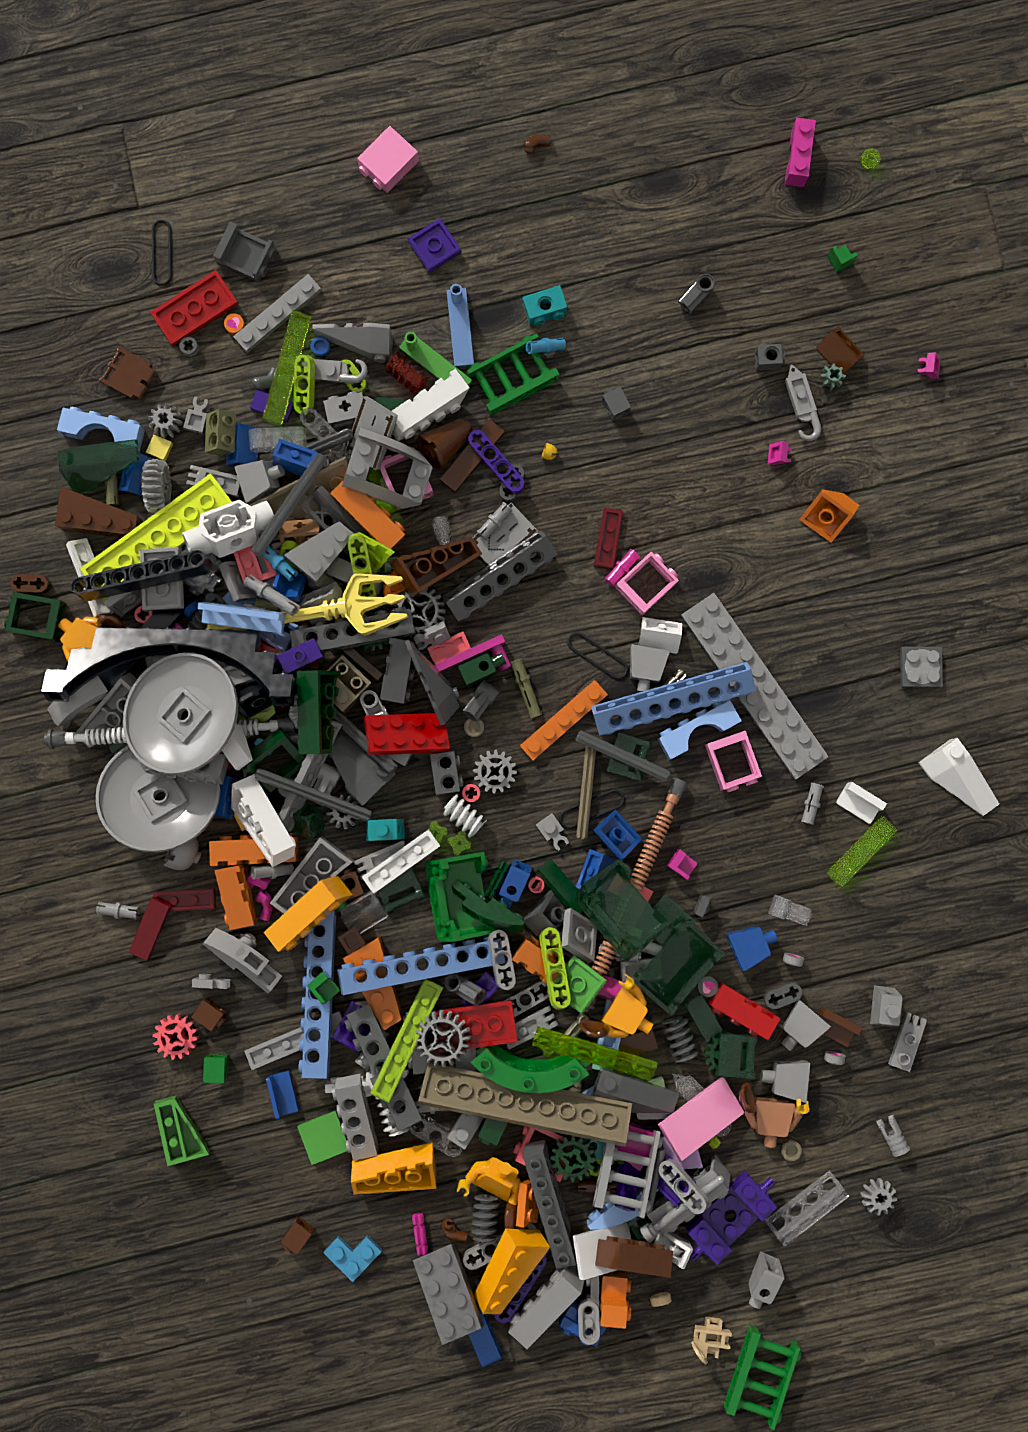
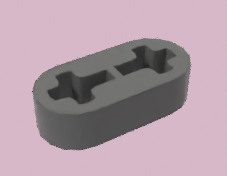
(510, 498)
(784, 1000)

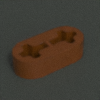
(30, 588)

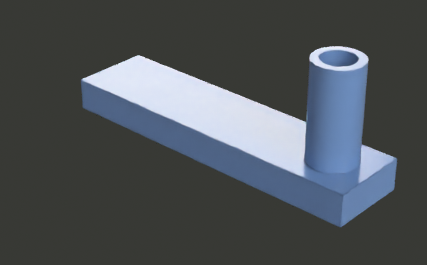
(460, 326)

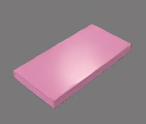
(701, 1118)

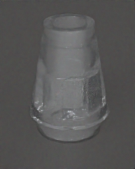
(441, 528)

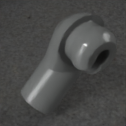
(265, 381)

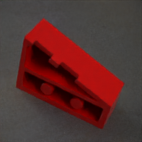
(743, 1011)

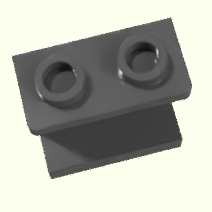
(244, 253)

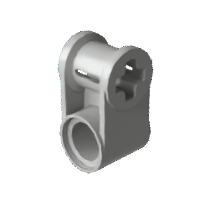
(374, 709)

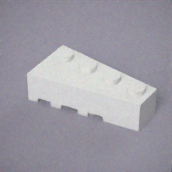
(430, 406)
(261, 820)

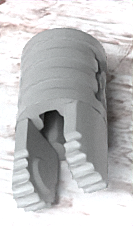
(894, 1138)

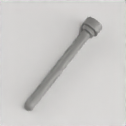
(651, 1230)

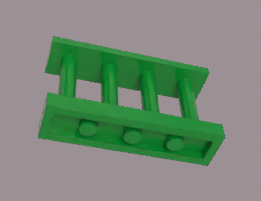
(512, 394)
(741, 1379)

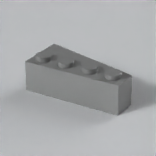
(702, 1177)

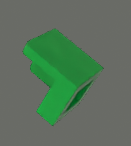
(841, 258)
(323, 987)
(215, 1068)

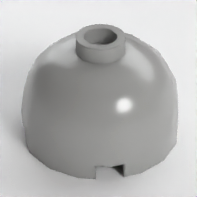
(183, 857)

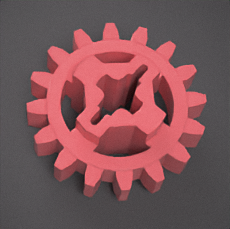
(167, 1033)

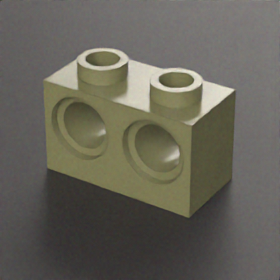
(220, 432)

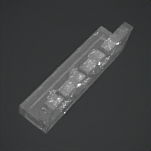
(810, 1215)

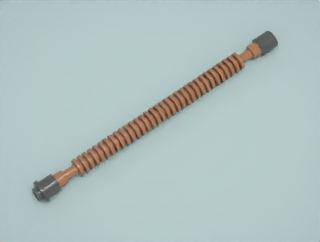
(675, 792)

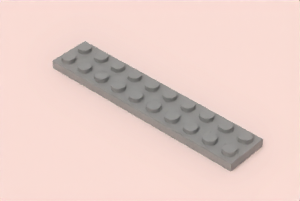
(768, 704)

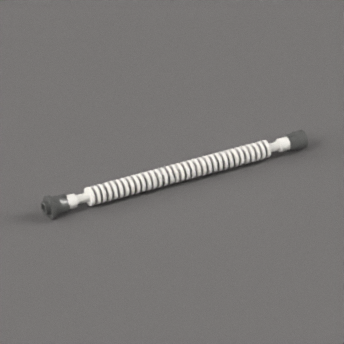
(116, 735)

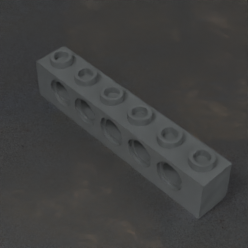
(488, 576)
(404, 629)
(365, 1016)
(550, 1203)

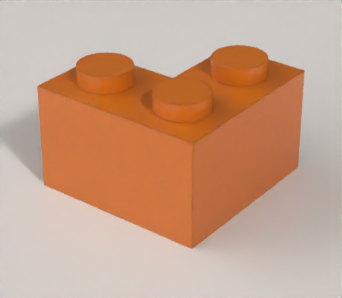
(613, 1305)

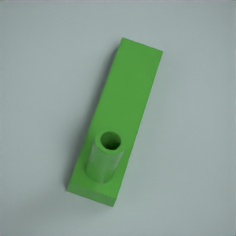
(428, 358)

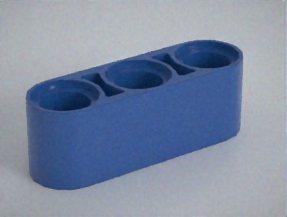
(485, 1343)

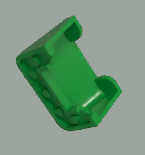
(448, 916)

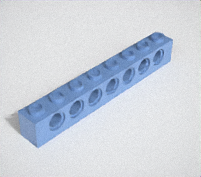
(681, 690)
(349, 984)
(306, 1066)

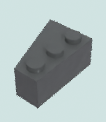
(398, 673)

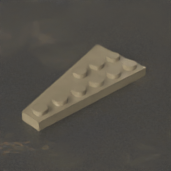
(328, 477)

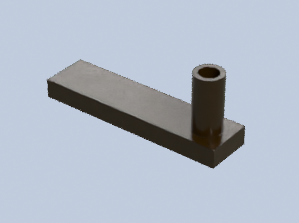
(357, 657)

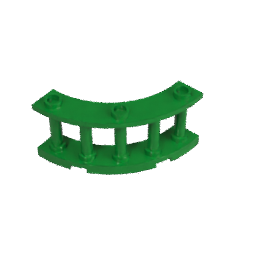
(529, 1074)

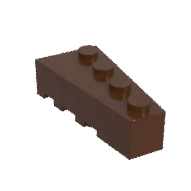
(430, 566)

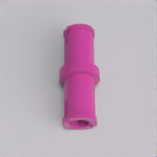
(622, 567)

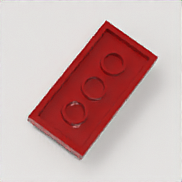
(194, 308)
(405, 734)
(488, 1024)

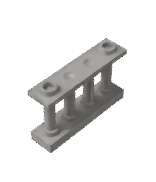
(607, 1174)

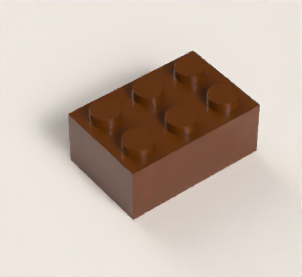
(634, 1256)

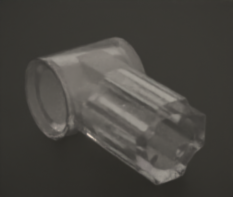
(786, 909)

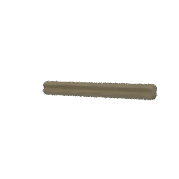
(586, 793)

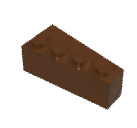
(91, 516)

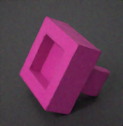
(932, 365)
(778, 453)
(261, 882)

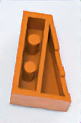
(236, 897)

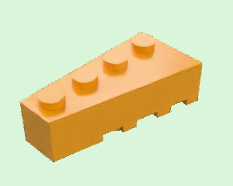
(307, 913)
(395, 1171)
(509, 1268)

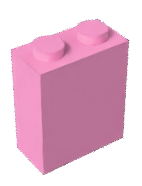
(387, 159)

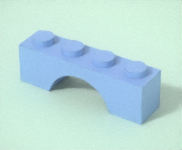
(78, 424)
(676, 741)

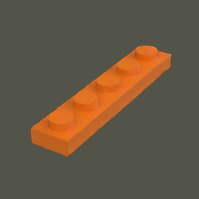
(563, 720)

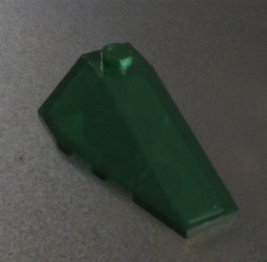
(91, 464)

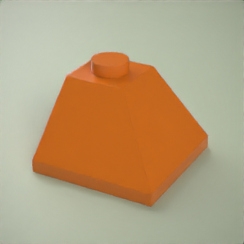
(829, 513)

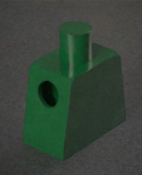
(473, 672)

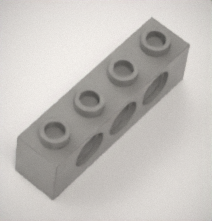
(213, 774)
(352, 1088)

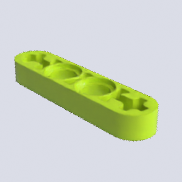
(364, 570)
(551, 968)

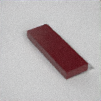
(608, 538)
(188, 899)
(149, 928)

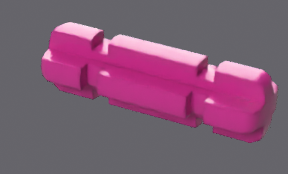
(420, 1234)

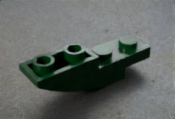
(492, 914)

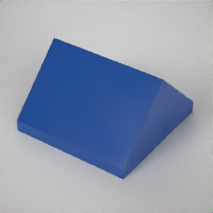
(617, 835)

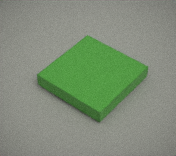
(583, 984)
(323, 1137)

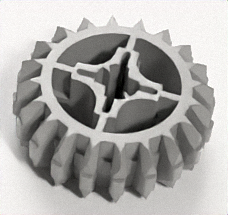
(156, 485)
(426, 606)
(457, 1027)

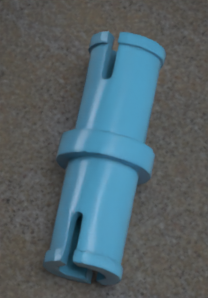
(545, 345)
(279, 563)

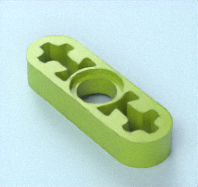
(298, 377)

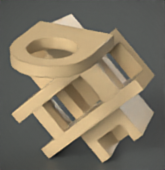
(710, 1331)

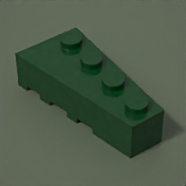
(316, 710)

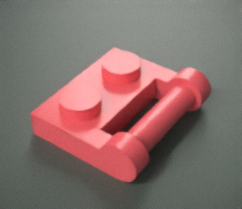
(249, 565)

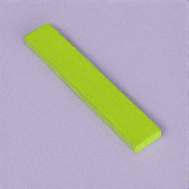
(405, 1041)

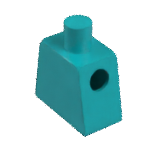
(385, 829)

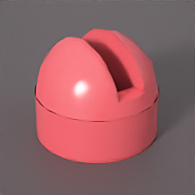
(539, 886)

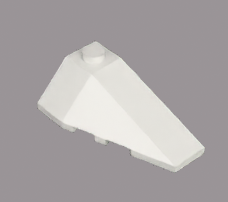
(959, 775)

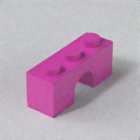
(801, 150)

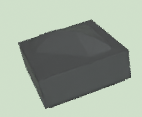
(702, 906)

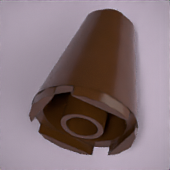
(443, 441)

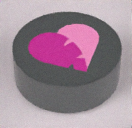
(707, 986)

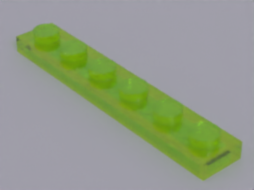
(284, 371)
(594, 1053)

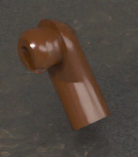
(535, 140)
(452, 1232)

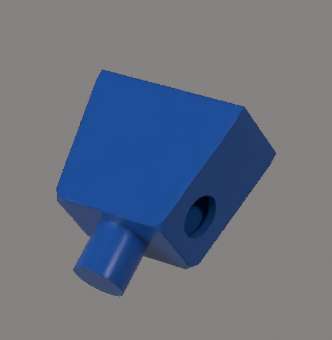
(517, 877)
(750, 945)

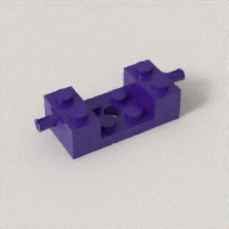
(715, 1233)

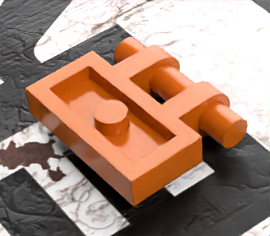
(527, 1206)

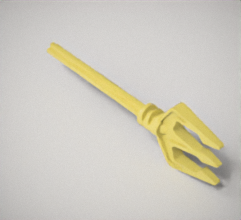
(349, 606)

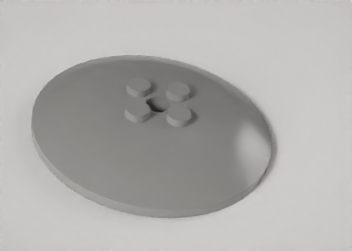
(155, 709)
(139, 821)

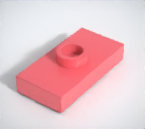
(449, 648)

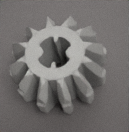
(165, 428)
(337, 815)
(870, 1195)

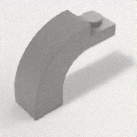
(88, 694)

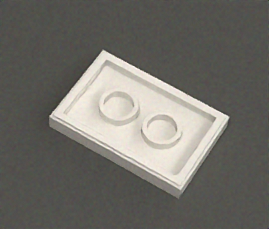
(586, 1249)

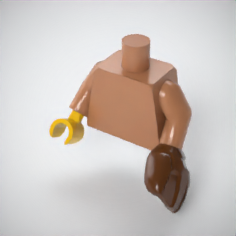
(770, 1115)

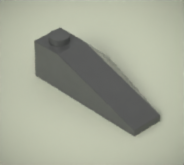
(438, 688)
(359, 770)

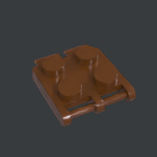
(128, 374)

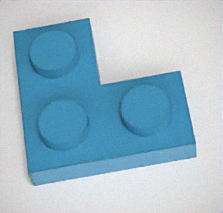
(352, 1261)

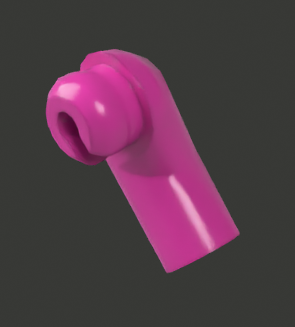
(265, 899)

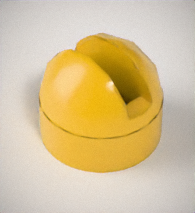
(548, 452)

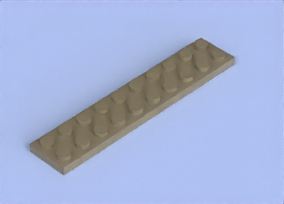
(552, 1111)

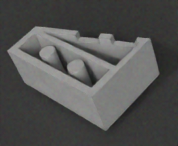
(320, 551)

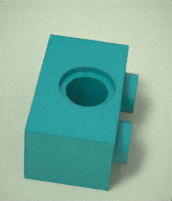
(552, 297)

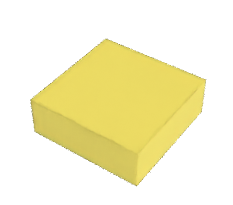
(159, 447)

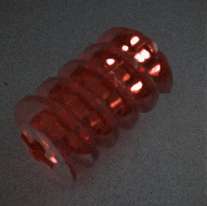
(405, 373)

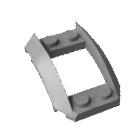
(360, 464)

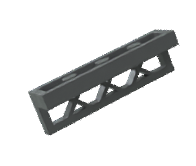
(334, 510)

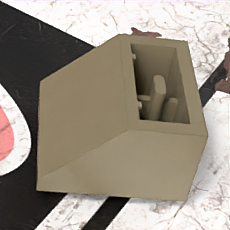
(350, 684)

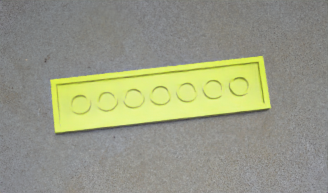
(163, 528)

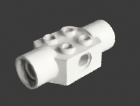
(229, 528)

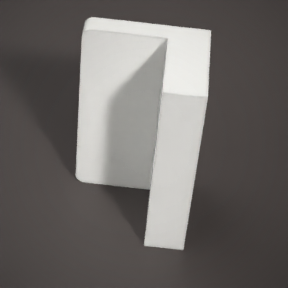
(660, 634)
(860, 802)

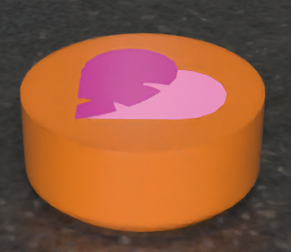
(234, 323)

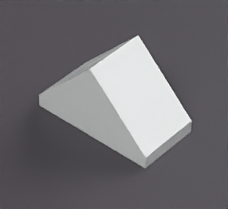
(681, 1247)

